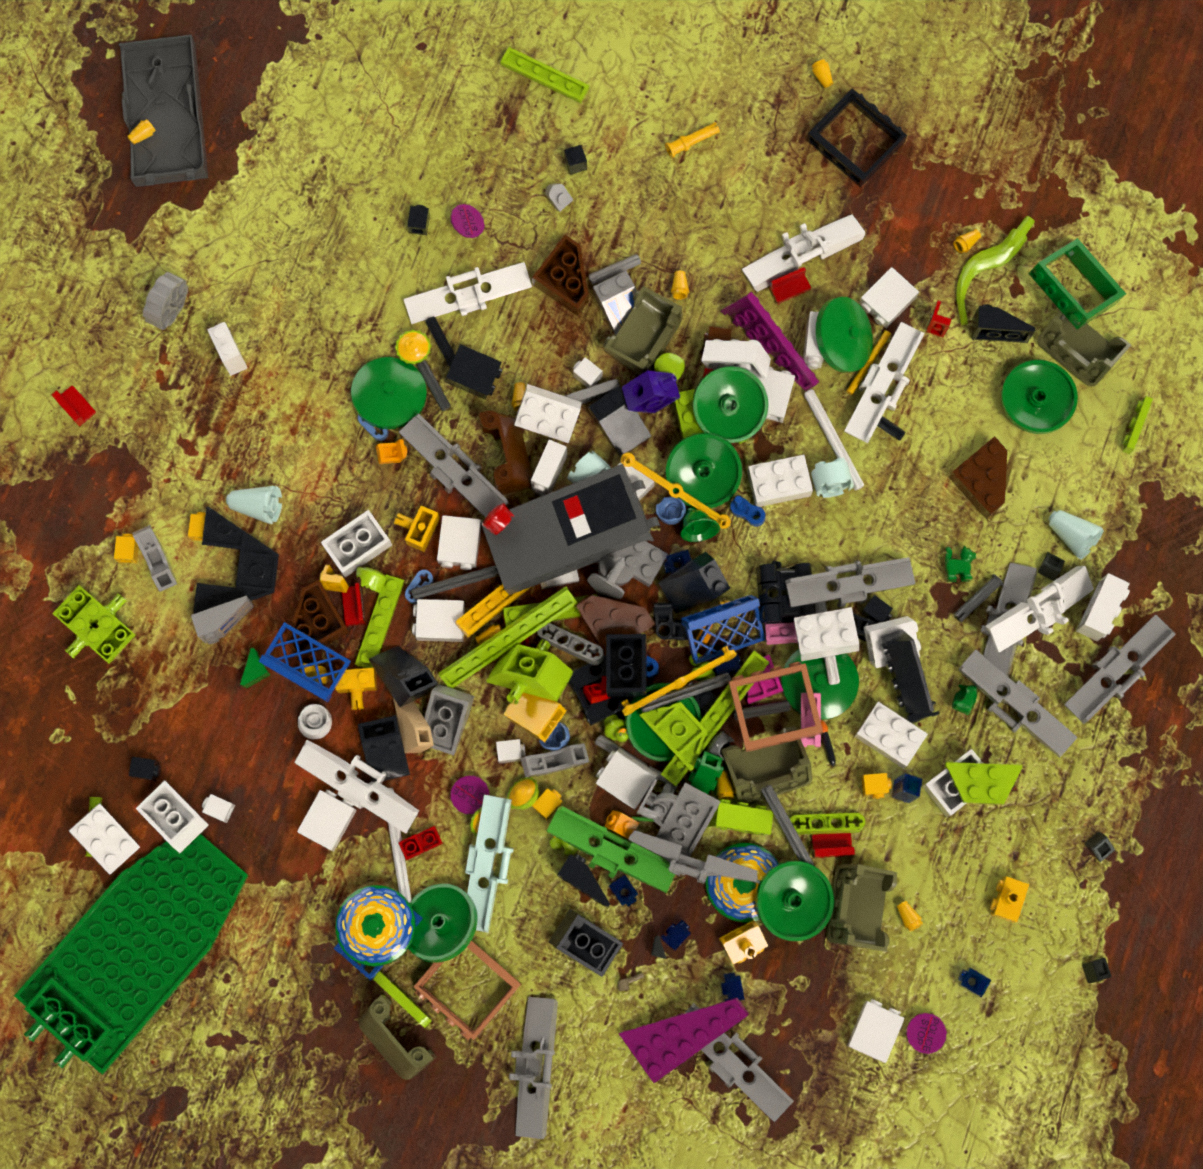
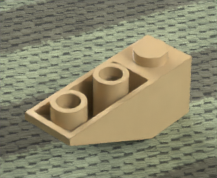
(414, 728)

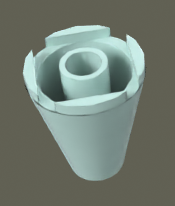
(257, 503)
(1075, 532)

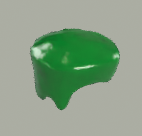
(965, 699)

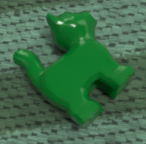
(959, 567)

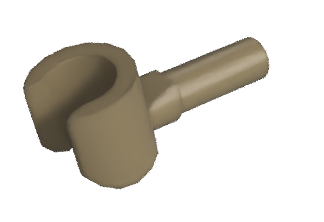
(624, 984)

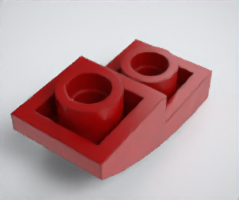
(596, 692)
(420, 843)

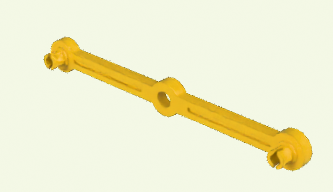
(628, 460)
(679, 683)

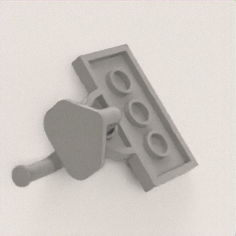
(637, 562)
(681, 816)

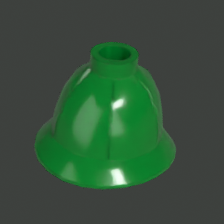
(698, 526)

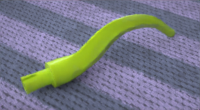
(989, 259)

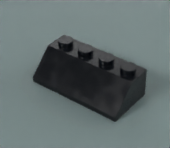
(906, 672)

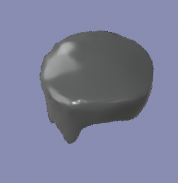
(719, 742)

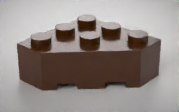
(564, 276)
(984, 477)
(612, 617)
(316, 618)

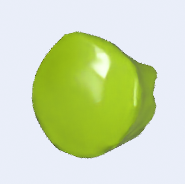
(670, 364)
(371, 578)

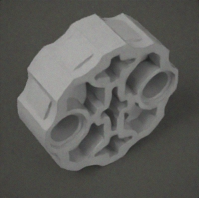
(165, 300)

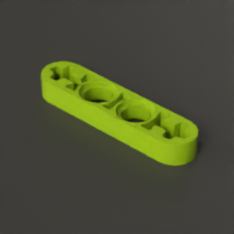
(826, 820)
(402, 999)

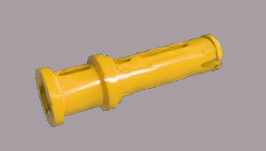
(685, 142)

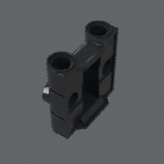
(778, 607)
(597, 711)

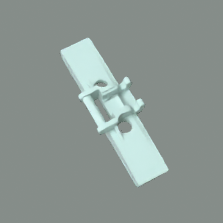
(481, 858)

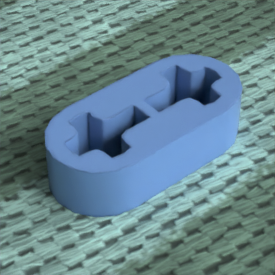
(370, 429)
(416, 583)

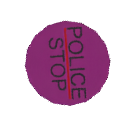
(467, 221)
(468, 794)
(926, 1033)

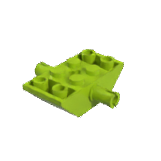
(82, 612)
(531, 672)

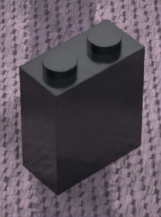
(473, 372)

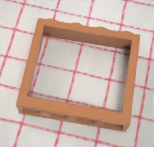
(781, 738)
(451, 1018)

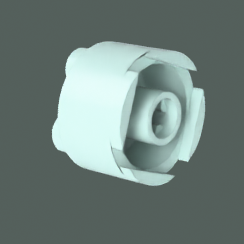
(588, 466)
(832, 478)

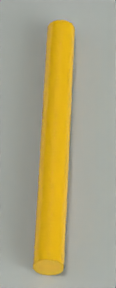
(876, 350)

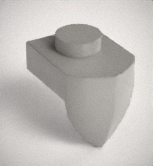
(558, 196)

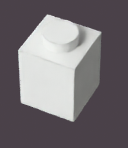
(587, 373)
(510, 751)
(218, 808)

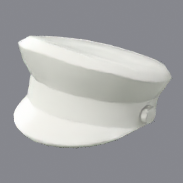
(314, 721)

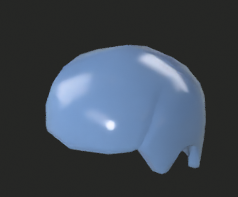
(671, 510)
(558, 738)

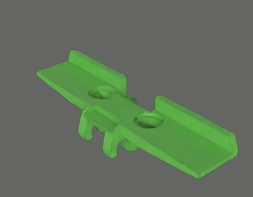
(576, 832)

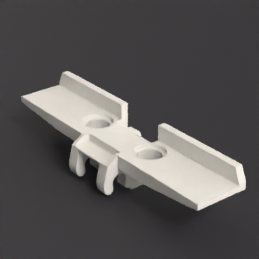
(803, 248)
(470, 298)
(878, 380)
(1058, 597)
(325, 767)

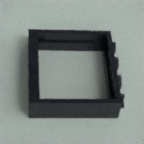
(840, 160)

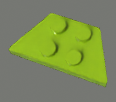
(678, 731)
(983, 782)

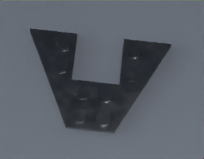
(255, 570)

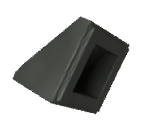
(1051, 566)
(1100, 846)
(657, 949)
(1096, 970)

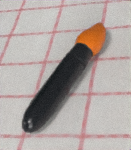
(827, 744)

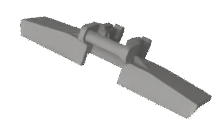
(448, 471)
(884, 576)
(1016, 589)
(1114, 664)
(1021, 699)
(679, 863)
(540, 1027)
(730, 1069)

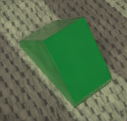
(254, 670)

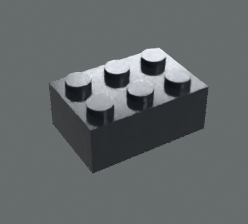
(626, 665)

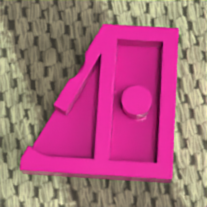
(766, 688)

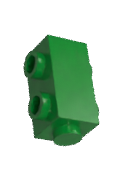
(706, 772)

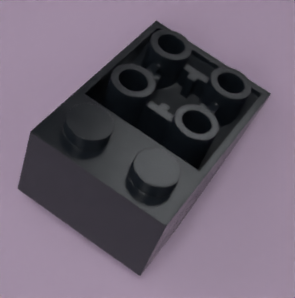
(403, 675)
(384, 747)

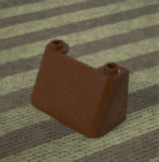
(516, 473)

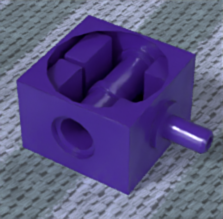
(651, 392)

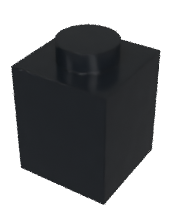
(575, 159)
(418, 220)
(877, 610)
(144, 769)

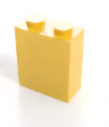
(535, 715)

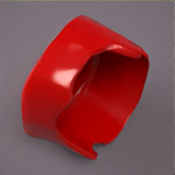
(498, 519)

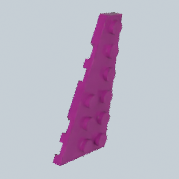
(760, 327)
(675, 1039)

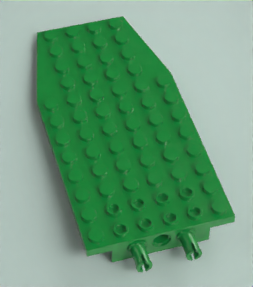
(132, 951)

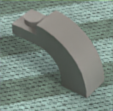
(156, 558)
(555, 761)

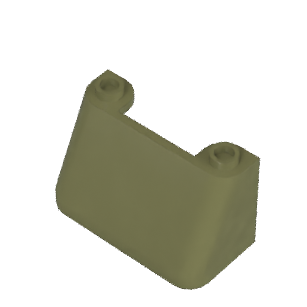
(645, 331)
(1081, 350)
(781, 766)
(859, 906)
(372, 1024)

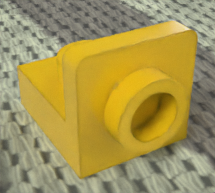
(333, 581)

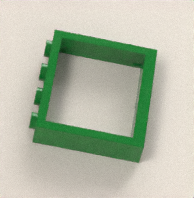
(1092, 271)

